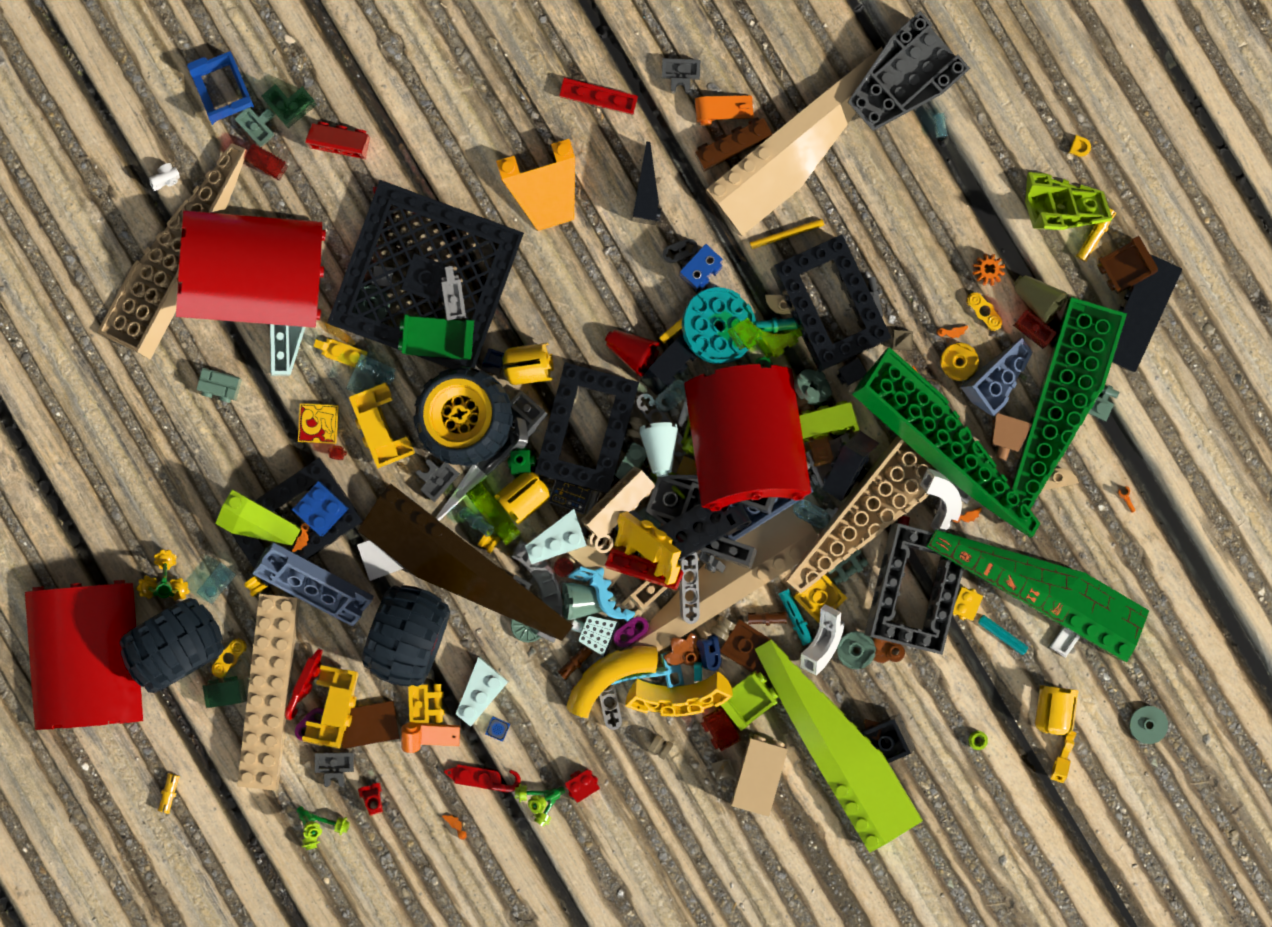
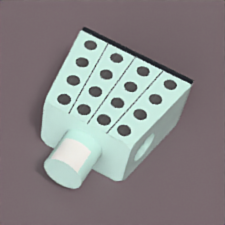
(596, 633)

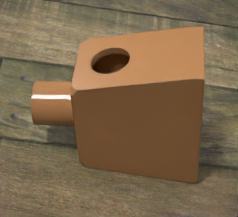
(1008, 434)

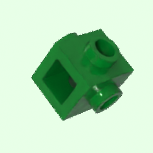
(522, 461)

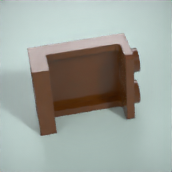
(1127, 265)

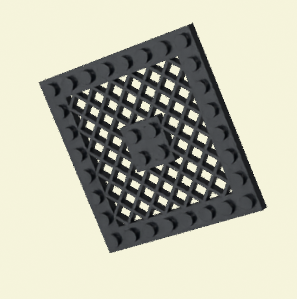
(424, 274)

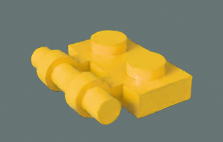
(419, 704)

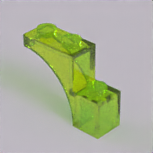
(747, 335)

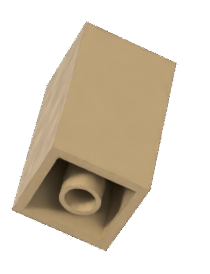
(759, 775)

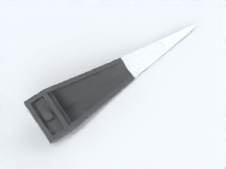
(521, 407)

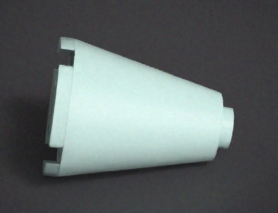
(660, 446)

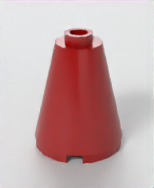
(633, 350)

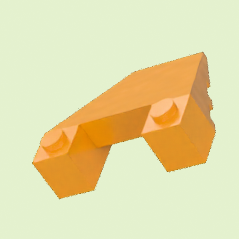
(544, 192)

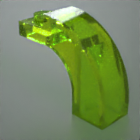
(493, 513)

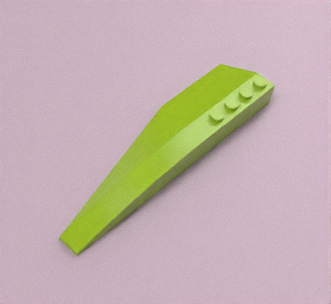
(845, 757)

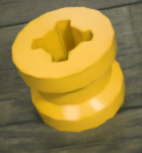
(489, 542)
(255, 586)

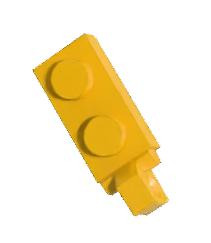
(340, 352)

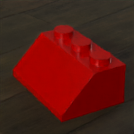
(338, 140)

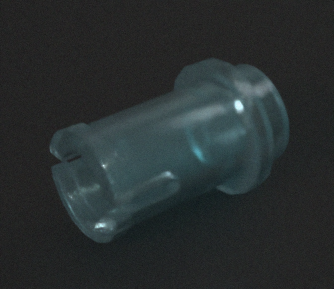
(940, 125)

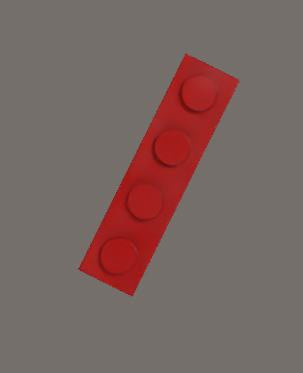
(598, 96)
(638, 568)

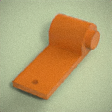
(722, 107)
(428, 734)

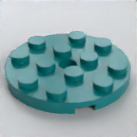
(699, 321)

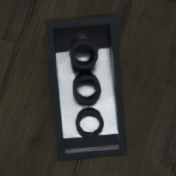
(647, 202)
(893, 740)

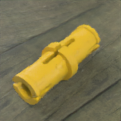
(168, 793)

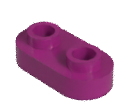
(631, 631)
(309, 717)

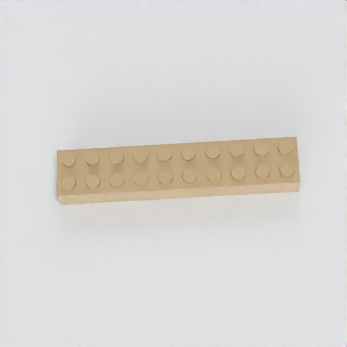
(268, 692)

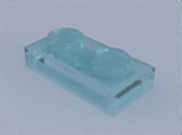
(216, 583)

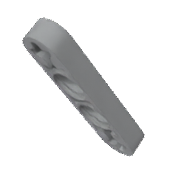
(664, 417)
(685, 586)
(610, 692)

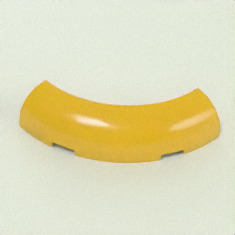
(607, 671)
(679, 699)

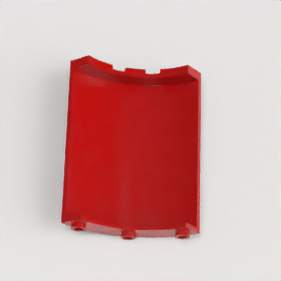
(250, 269)
(746, 435)
(78, 656)

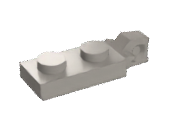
(453, 295)

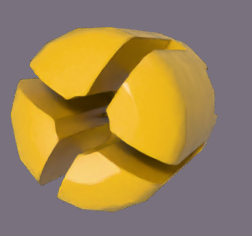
(528, 373)
(523, 496)
(1056, 710)

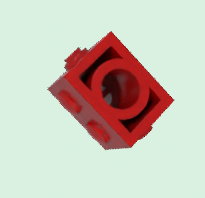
(582, 784)

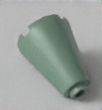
(580, 601)

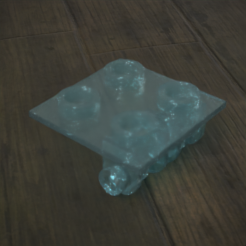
(369, 374)

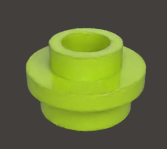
(984, 740)

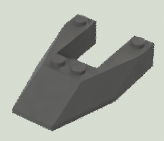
(668, 505)

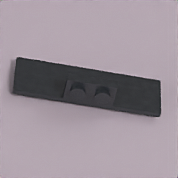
(1144, 309)

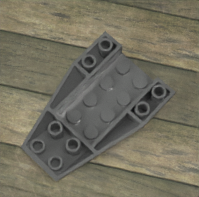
(906, 74)

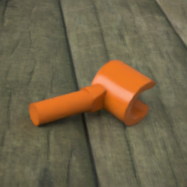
(1127, 499)

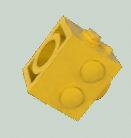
(967, 603)

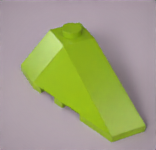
(250, 519)

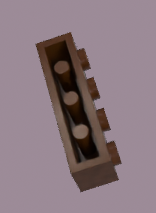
(733, 144)

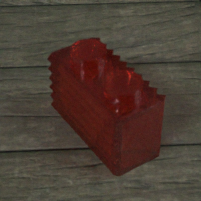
(266, 161)
(1034, 329)
(720, 728)

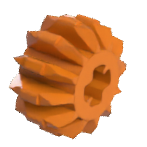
(988, 262)

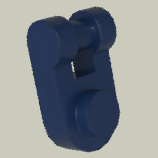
(710, 659)

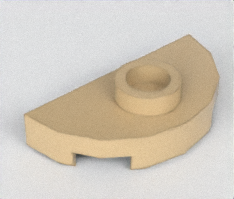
(777, 304)
(1060, 478)

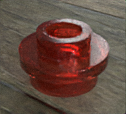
(337, 452)

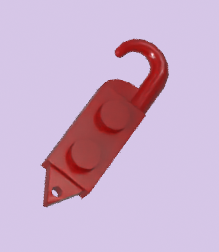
(304, 683)
(481, 778)

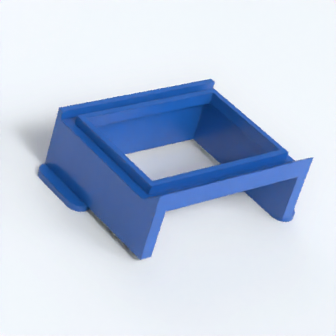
(202, 67)

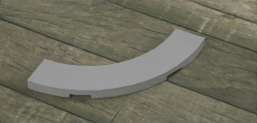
(545, 579)

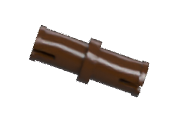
(767, 618)
(575, 662)

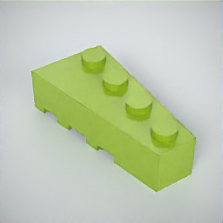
(828, 420)

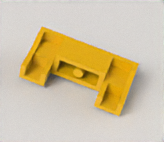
(375, 428)
(650, 543)
(337, 707)

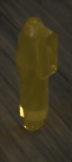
(340, 334)

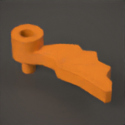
(954, 332)
(969, 516)
(302, 540)
(456, 824)

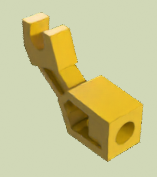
(1062, 763)

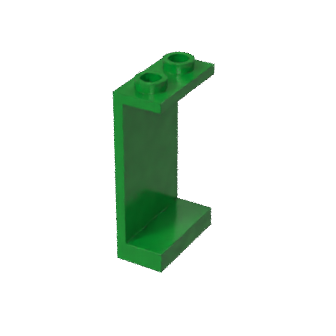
(436, 337)

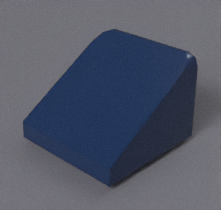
(493, 362)

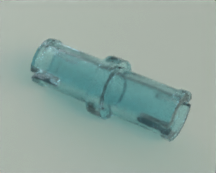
(476, 521)

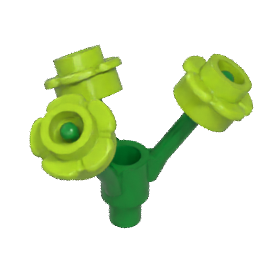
(538, 803)
(313, 829)

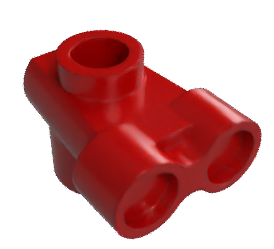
(369, 795)

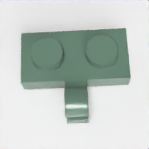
(255, 125)

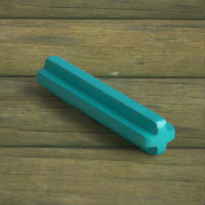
(1003, 635)

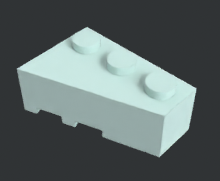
(284, 348)
(557, 539)
(480, 692)

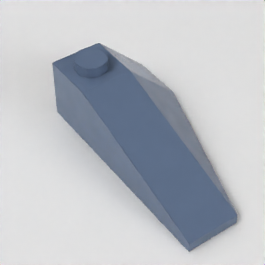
(994, 381)

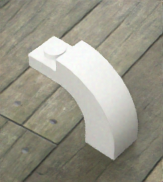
(950, 500)
(825, 643)

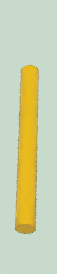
(787, 233)

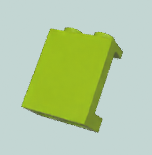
(750, 700)

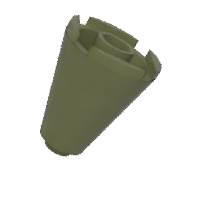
(1040, 297)

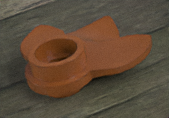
(682, 649)
(884, 651)

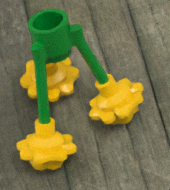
(177, 589)

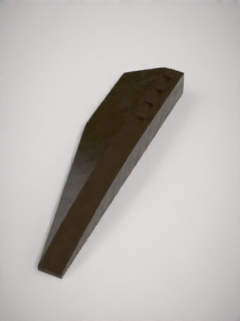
(452, 564)

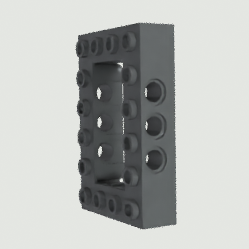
(941, 602)

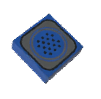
(497, 729)

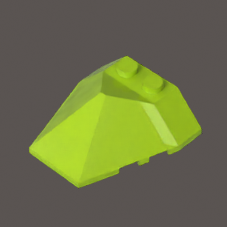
(1063, 205)

